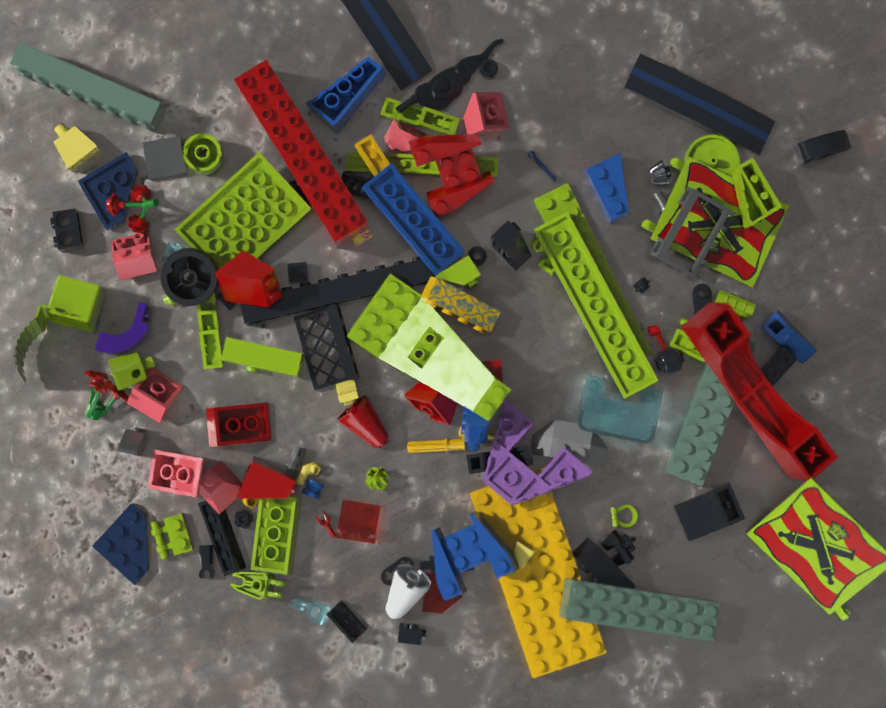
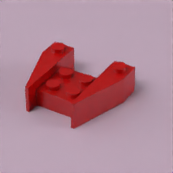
(456, 168)

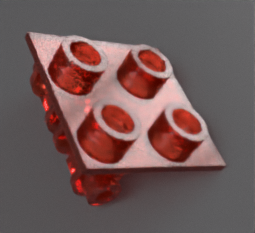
(358, 521)

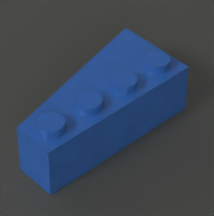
(346, 94)

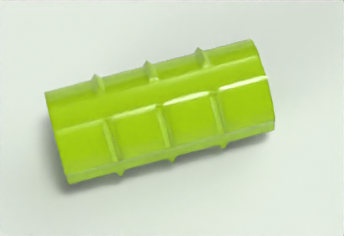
(741, 306)

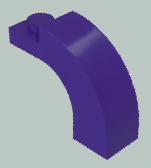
(128, 340)

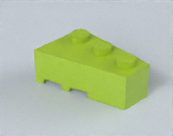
(753, 193)

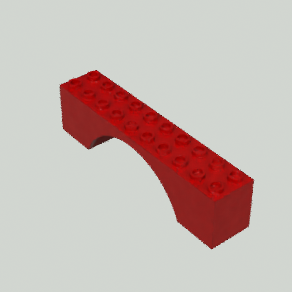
(302, 153)
(727, 351)

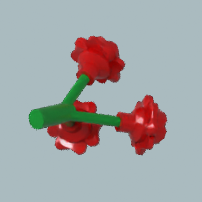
(140, 197)

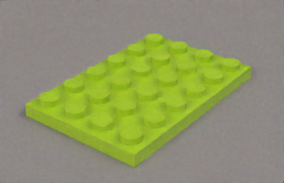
(244, 213)

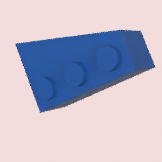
(609, 187)

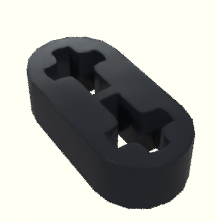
(392, 567)

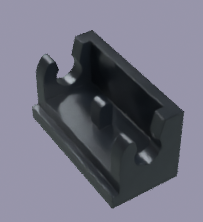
(346, 621)

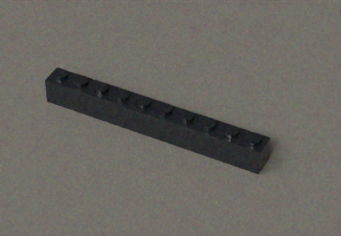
(336, 291)

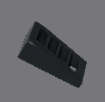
(345, 175)

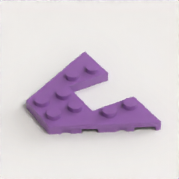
(515, 480)

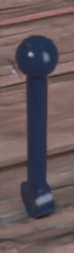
(531, 154)

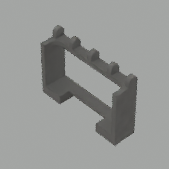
(687, 201)

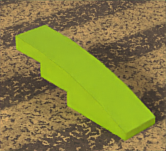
(420, 117)
(210, 333)

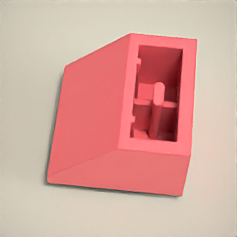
(133, 256)

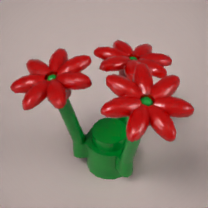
(95, 407)

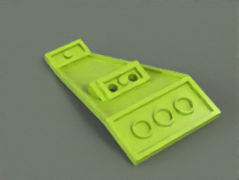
(397, 327)

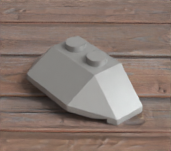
(581, 444)

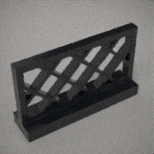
(342, 341)

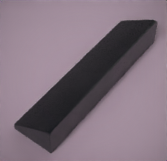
(222, 539)

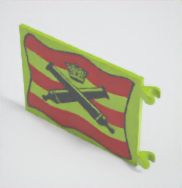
(739, 250)
(820, 547)

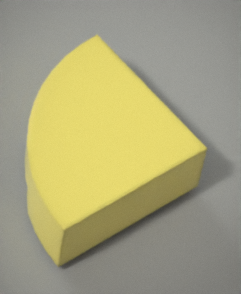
(522, 554)

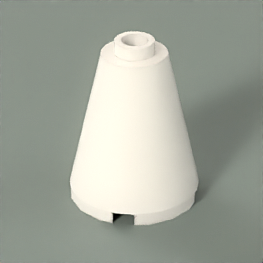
(406, 590)

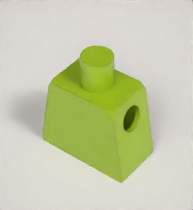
(129, 369)

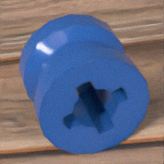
(313, 488)

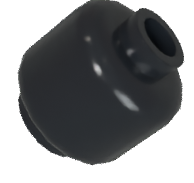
(669, 361)

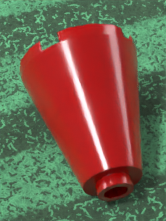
(364, 422)

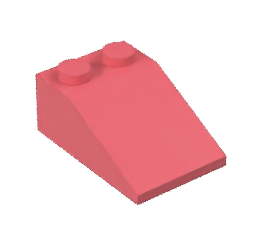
(176, 473)

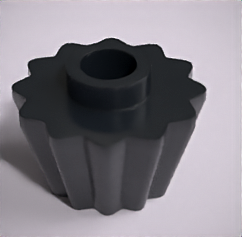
(660, 174)

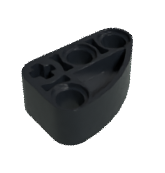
(822, 147)

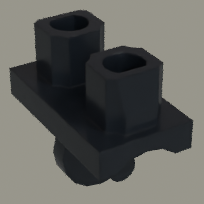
(615, 540)

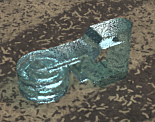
(321, 614)

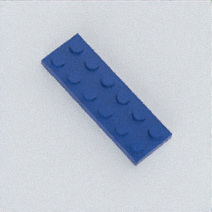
(413, 219)

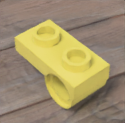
(347, 392)

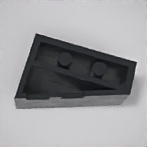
(511, 245)

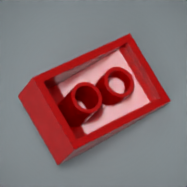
(238, 424)

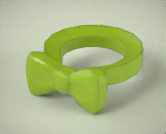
(615, 522)

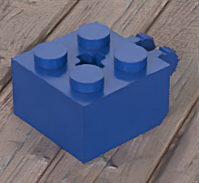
(474, 428)

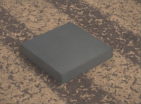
(164, 158)

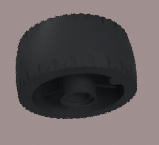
(198, 264)

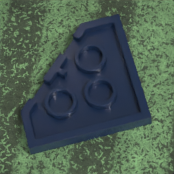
(113, 177)
(126, 544)

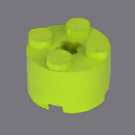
(198, 163)

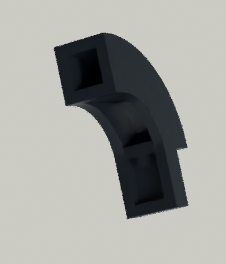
(478, 462)

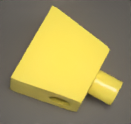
(74, 146)

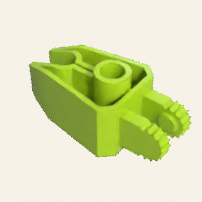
(258, 585)

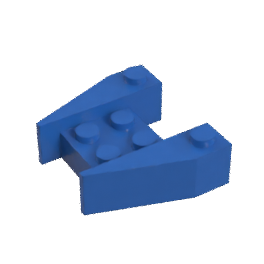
(466, 550)

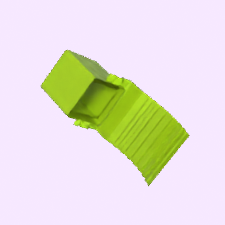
(71, 304)

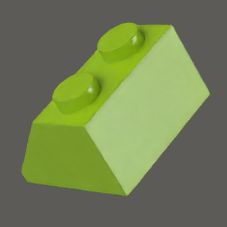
(461, 274)

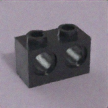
(72, 228)
(778, 365)

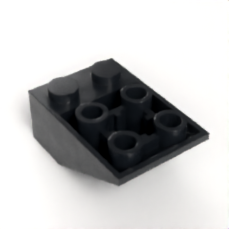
(709, 512)

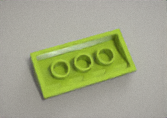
(276, 535)

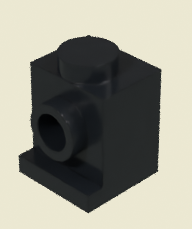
(411, 634)

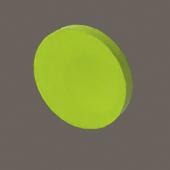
(715, 152)

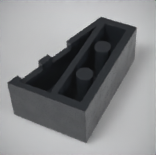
(600, 565)

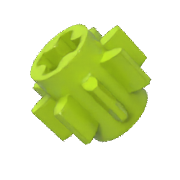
(377, 478)

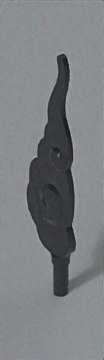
(447, 83)

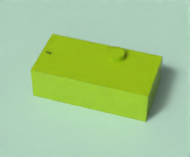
(262, 358)

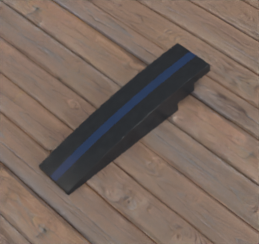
(388, 40)
(699, 104)

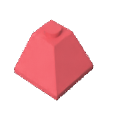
(485, 114)
(400, 134)
(219, 487)

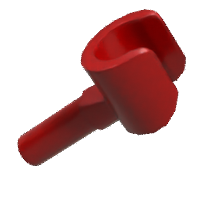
(655, 331)
(325, 522)

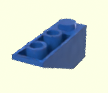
(788, 336)

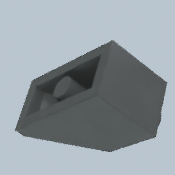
(133, 442)

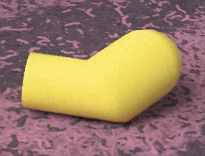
(307, 470)

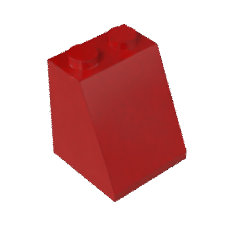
(248, 281)

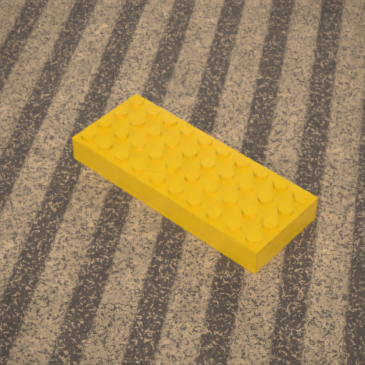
(537, 590)

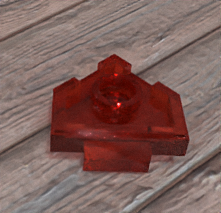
(433, 599)

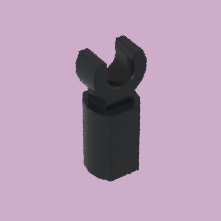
(206, 560)

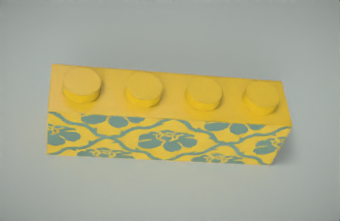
(460, 304)

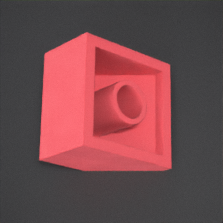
(155, 395)

